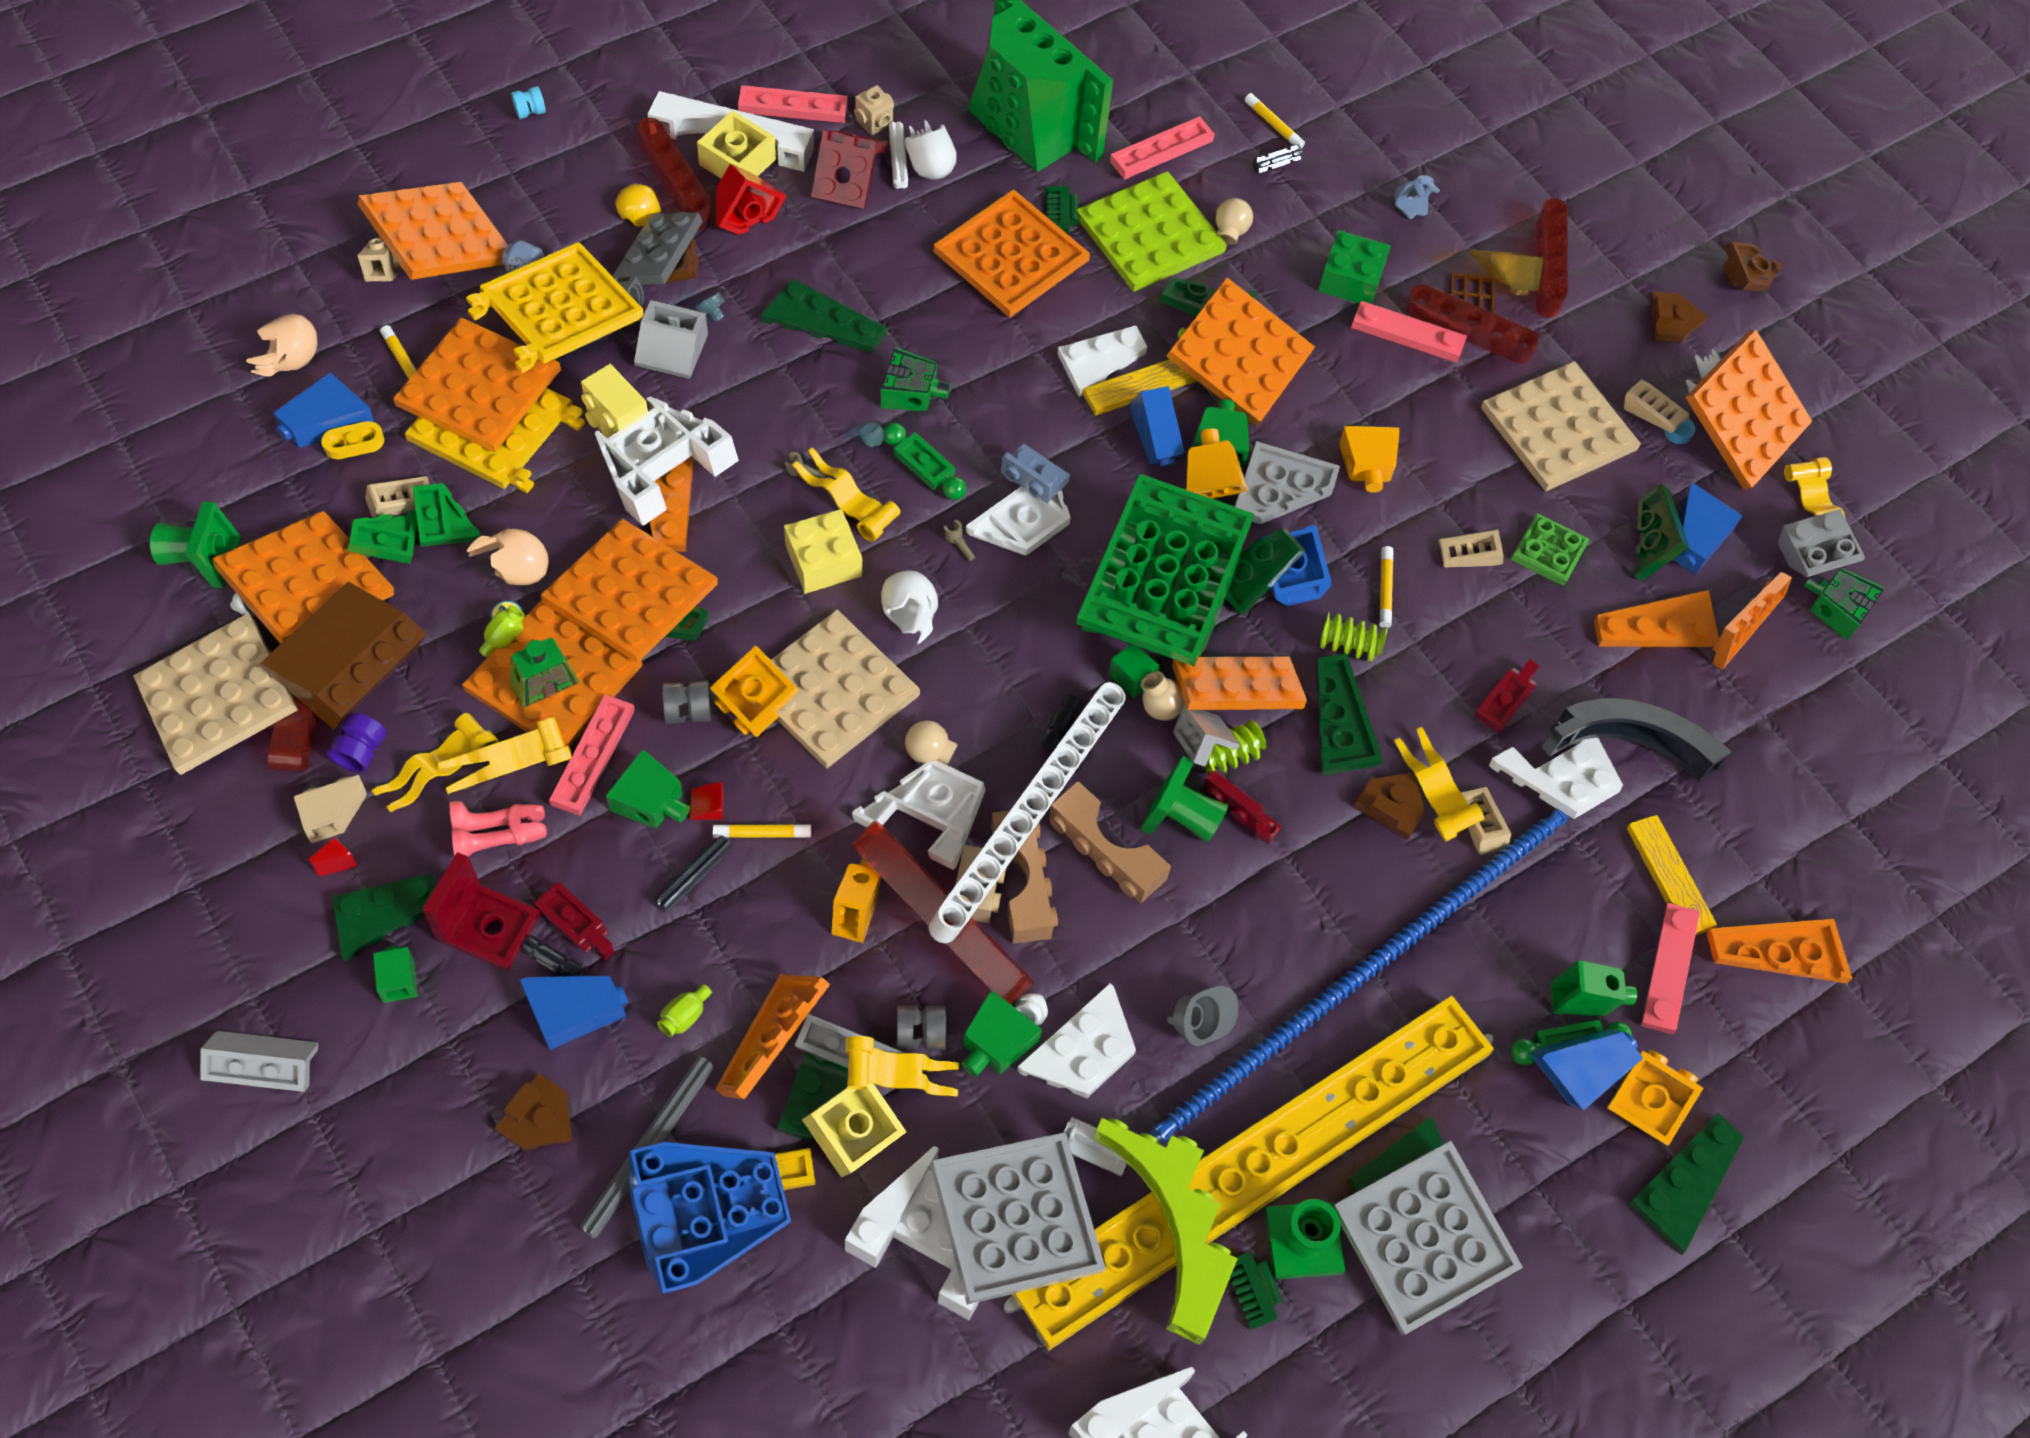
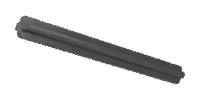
(655, 1134)

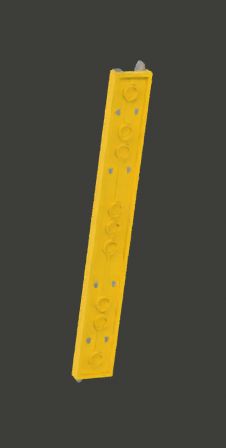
(1267, 1162)

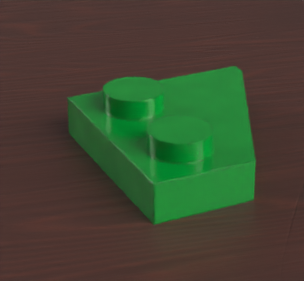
(440, 517)
(384, 536)

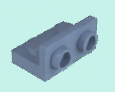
(1034, 473)

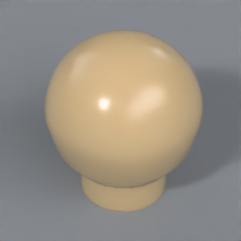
(1233, 219)
(1161, 696)
(929, 742)

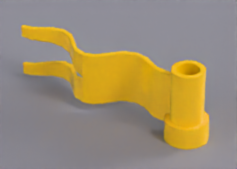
(1812, 484)
(869, 511)
(466, 739)
(512, 754)
(1440, 790)
(892, 1069)

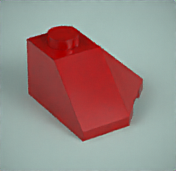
(745, 200)

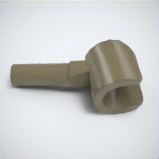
(794, 456)
(956, 537)

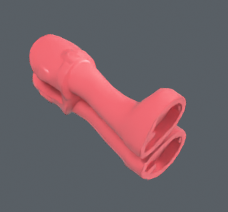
(522, 823)

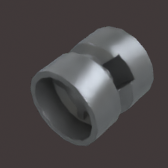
(686, 702)
(933, 1031)

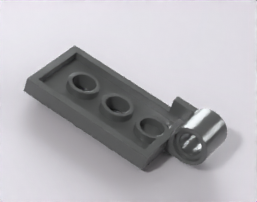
(656, 251)

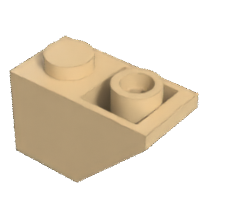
(330, 808)

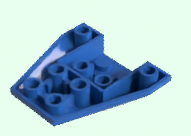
(702, 1208)

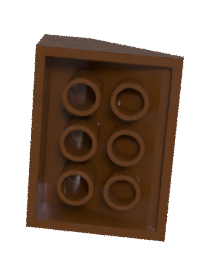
(343, 652)

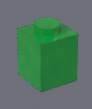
(1130, 668)
(395, 974)

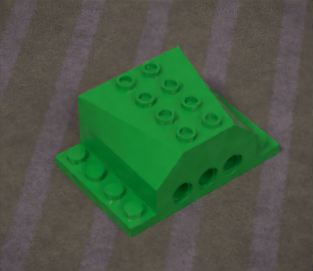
(1040, 90)
(1166, 570)

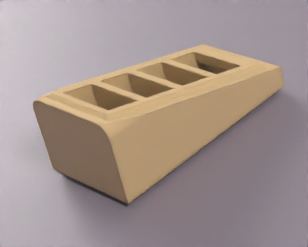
(1643, 394)
(385, 490)
(1480, 539)
(1489, 838)

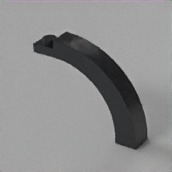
(1643, 724)

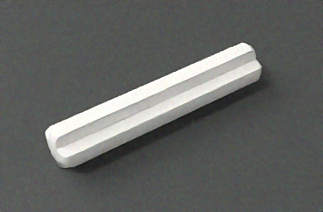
(898, 155)

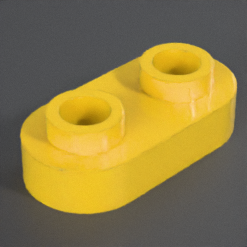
(353, 440)

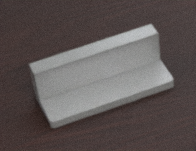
(1200, 731)
(829, 1041)
(257, 1061)

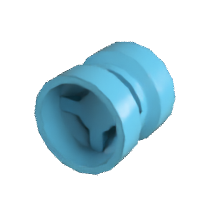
(534, 100)

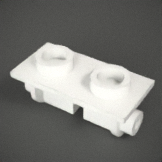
(1083, 1146)

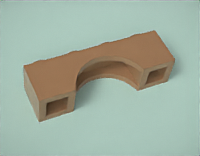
(1135, 869)
(1030, 912)

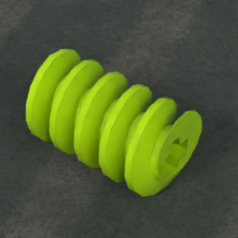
(1353, 637)
(1251, 741)

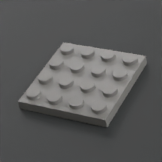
(1016, 1217)
(1426, 1237)

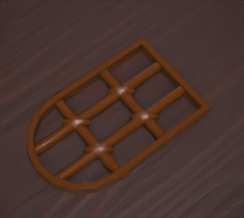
(1478, 294)

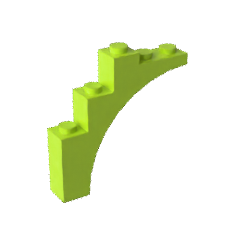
(1201, 1267)

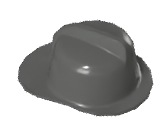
(1205, 1015)

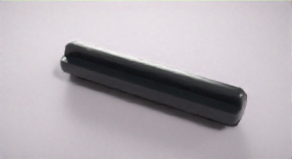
(693, 873)

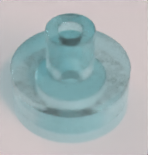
(711, 306)

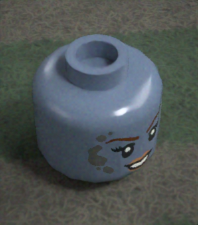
(520, 254)

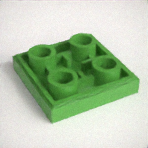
(1550, 549)

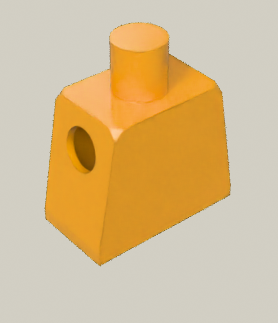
(1370, 454)
(1214, 468)
(857, 891)

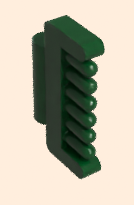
(1062, 207)
(1263, 1290)

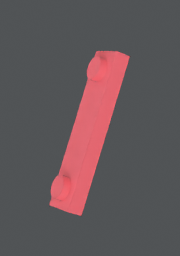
(793, 104)
(1161, 147)
(1409, 331)
(592, 755)
(1670, 969)

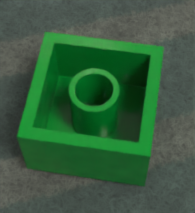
(1354, 268)

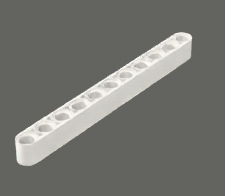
(1024, 819)

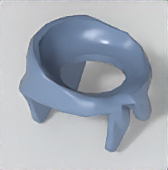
(1414, 201)

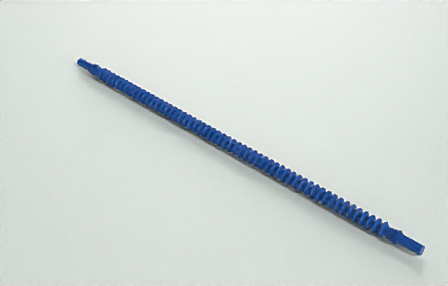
(1354, 979)

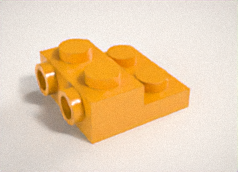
(753, 692)
(1655, 1096)

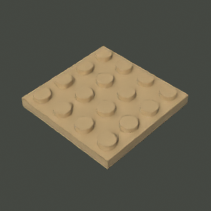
(1560, 426)
(842, 687)
(213, 694)

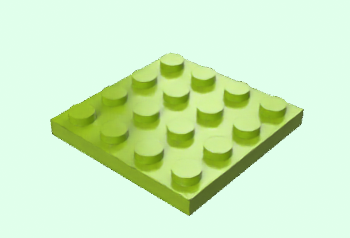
(1150, 231)

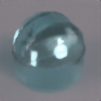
(872, 434)

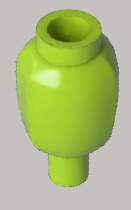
(502, 630)
(683, 1011)

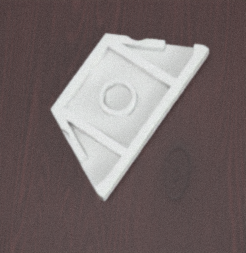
(1021, 521)
(1084, 1048)

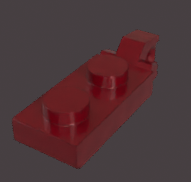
(1508, 697)
(1241, 806)
(574, 920)

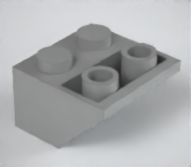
(670, 339)
(1819, 544)

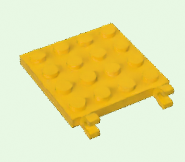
(557, 304)
(507, 462)

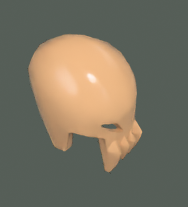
(291, 345)
(520, 557)

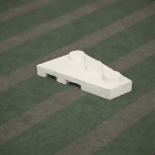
(1097, 357)

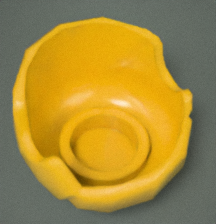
(637, 204)

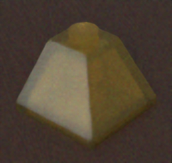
(1511, 269)

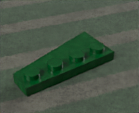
(814, 312)
(1344, 725)
(1687, 1184)

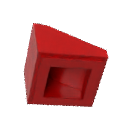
(707, 802)
(332, 858)

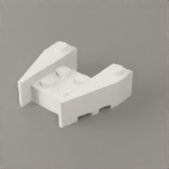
(657, 445)
(914, 1216)
(1147, 1412)

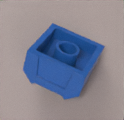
(1308, 575)

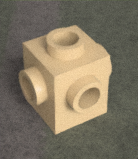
(874, 110)
(378, 261)

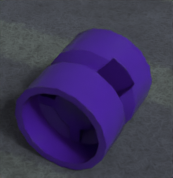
(355, 745)

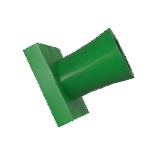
(208, 539)
(1184, 805)
(1293, 1250)

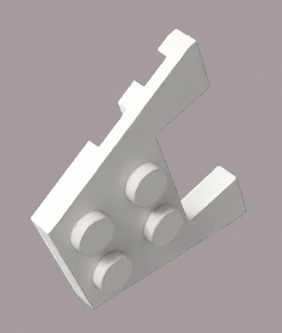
(1568, 782)
(937, 797)

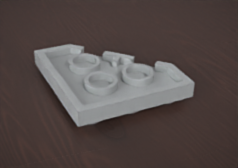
(1284, 482)

